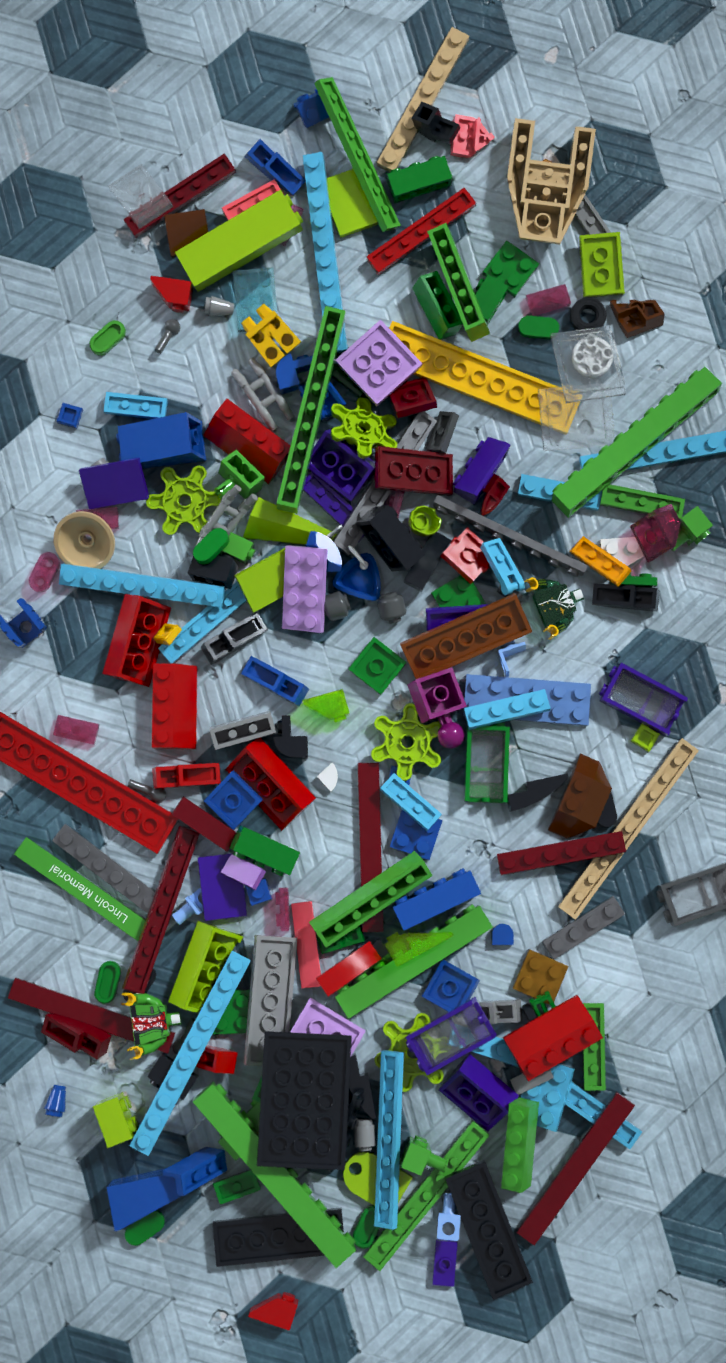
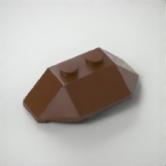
(582, 799)

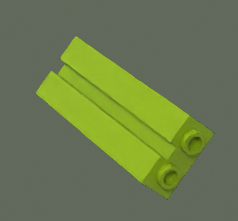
(240, 240)

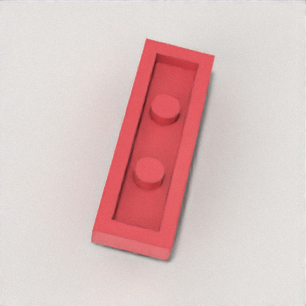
(250, 199)

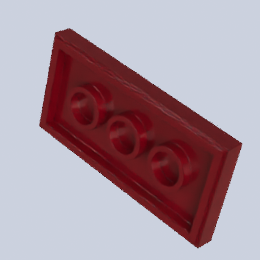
(413, 471)

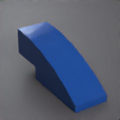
(275, 167)
(275, 681)

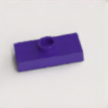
(444, 1263)

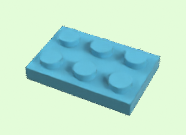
(551, 1097)

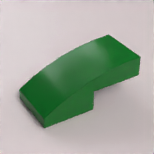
(351, 938)

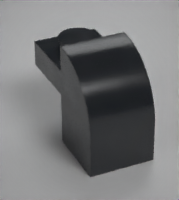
(433, 126)
(290, 746)

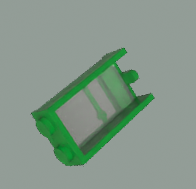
(487, 764)

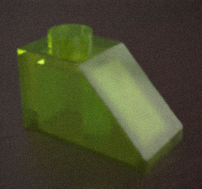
(329, 705)

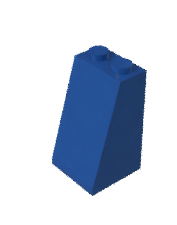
(163, 441)
(139, 1195)

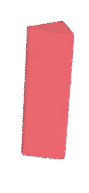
(306, 944)

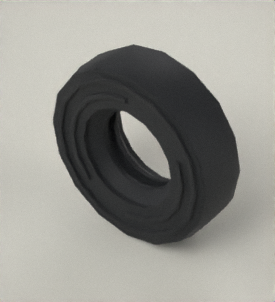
(587, 303)

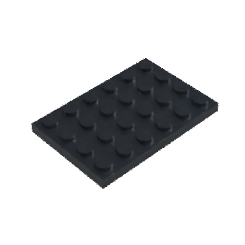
(304, 1100)

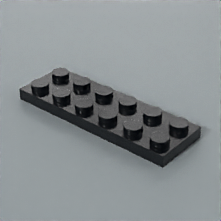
(488, 1229)
(264, 1239)

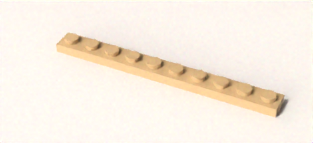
(630, 826)

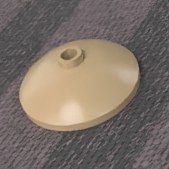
(73, 545)

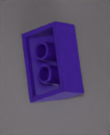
(340, 465)
(481, 469)
(478, 1092)

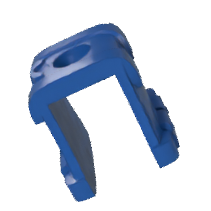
(13, 630)

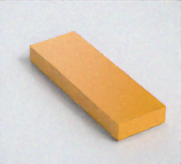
(600, 561)

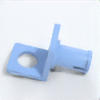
(509, 649)
(192, 906)
(448, 1216)

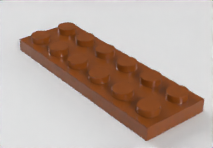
(466, 637)

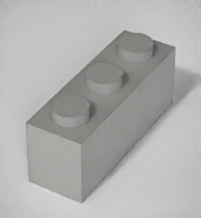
(242, 730)

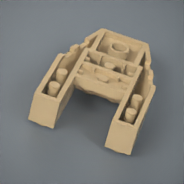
(547, 192)

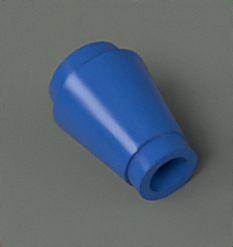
(56, 1102)

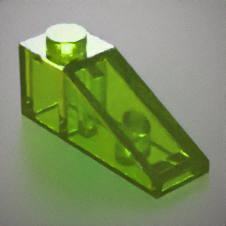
(409, 945)

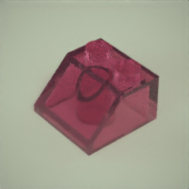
(657, 532)

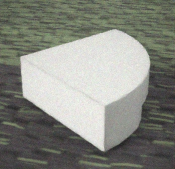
(329, 777)

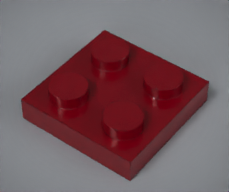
(413, 398)

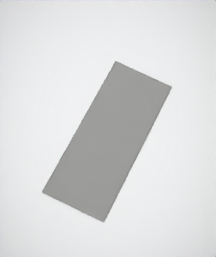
(522, 1085)

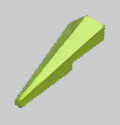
(271, 524)

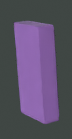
(243, 871)

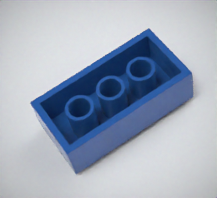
(436, 899)

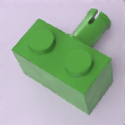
(240, 472)
(693, 528)
(418, 1155)

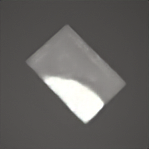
(140, 196)

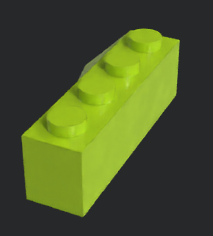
(202, 965)

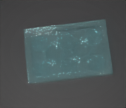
(252, 290)

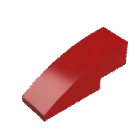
(186, 775)
(348, 968)

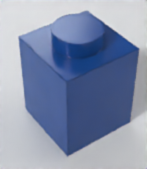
(259, 895)

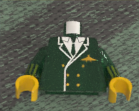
(554, 604)

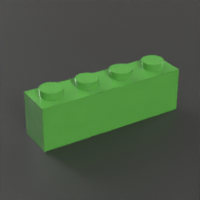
(520, 1145)

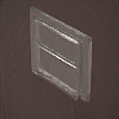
(588, 364)
(574, 423)

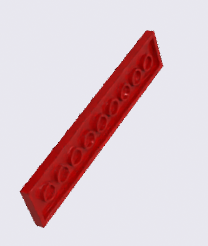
(84, 785)

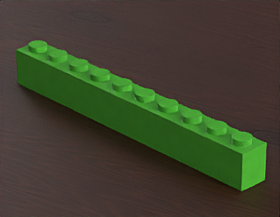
(311, 410)
(636, 442)
(280, 1181)

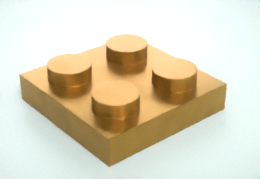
(540, 975)

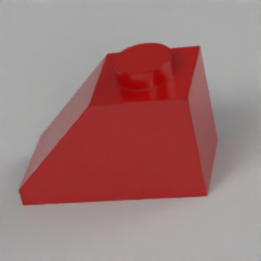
(174, 292)
(218, 1060)
(276, 1310)

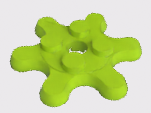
(362, 417)
(175, 489)
(406, 727)
(398, 1044)

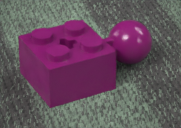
(449, 701)

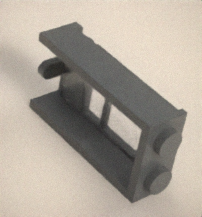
(694, 895)

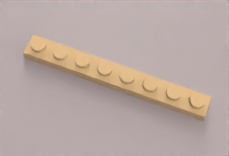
(427, 93)

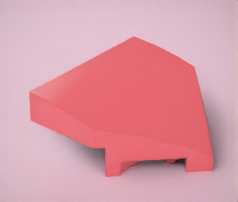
(470, 138)

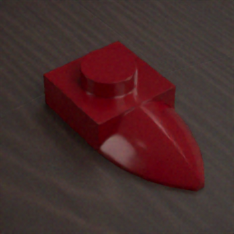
(494, 493)

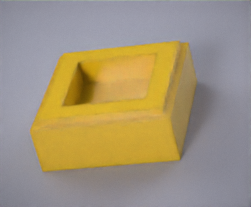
(167, 634)

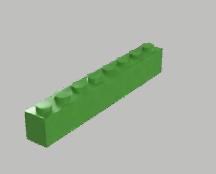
(389, 977)

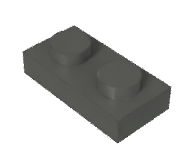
(442, 432)

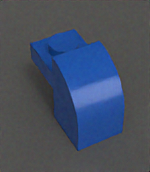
(287, 372)

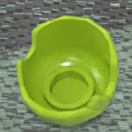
(424, 521)

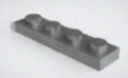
(583, 927)

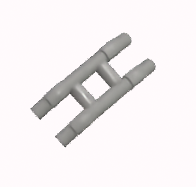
(262, 405)
(223, 507)

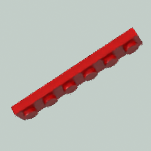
(417, 232)

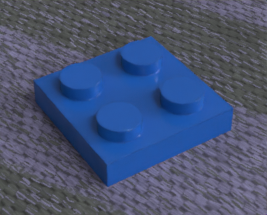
(233, 800)
(412, 837)
(450, 986)

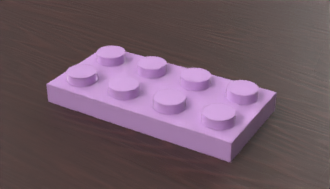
(304, 588)

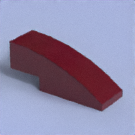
(204, 823)
(76, 1035)

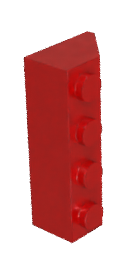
(237, 430)
(132, 643)
(174, 706)
(273, 781)
(552, 1037)

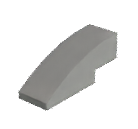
(502, 1011)

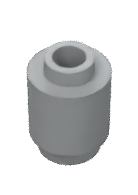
(364, 1134)

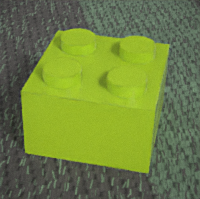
(116, 1119)

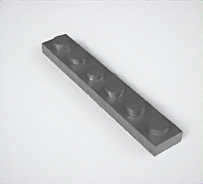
(105, 867)

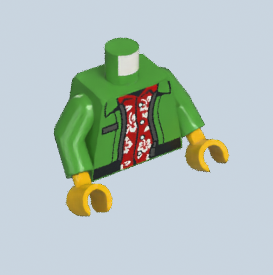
(149, 1023)

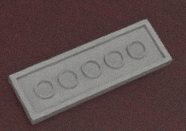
(269, 992)

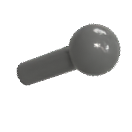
(171, 328)
(156, 795)
(178, 1043)

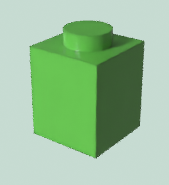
(239, 548)

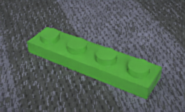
(639, 500)
(594, 1055)

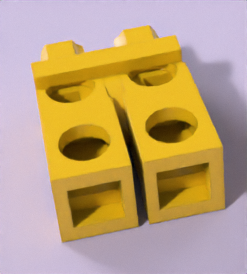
(266, 330)

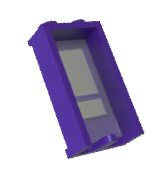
(642, 698)
(450, 1036)

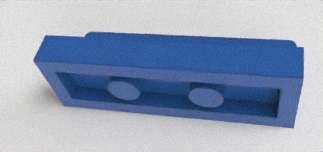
(197, 1169)

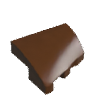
(185, 228)
(637, 316)

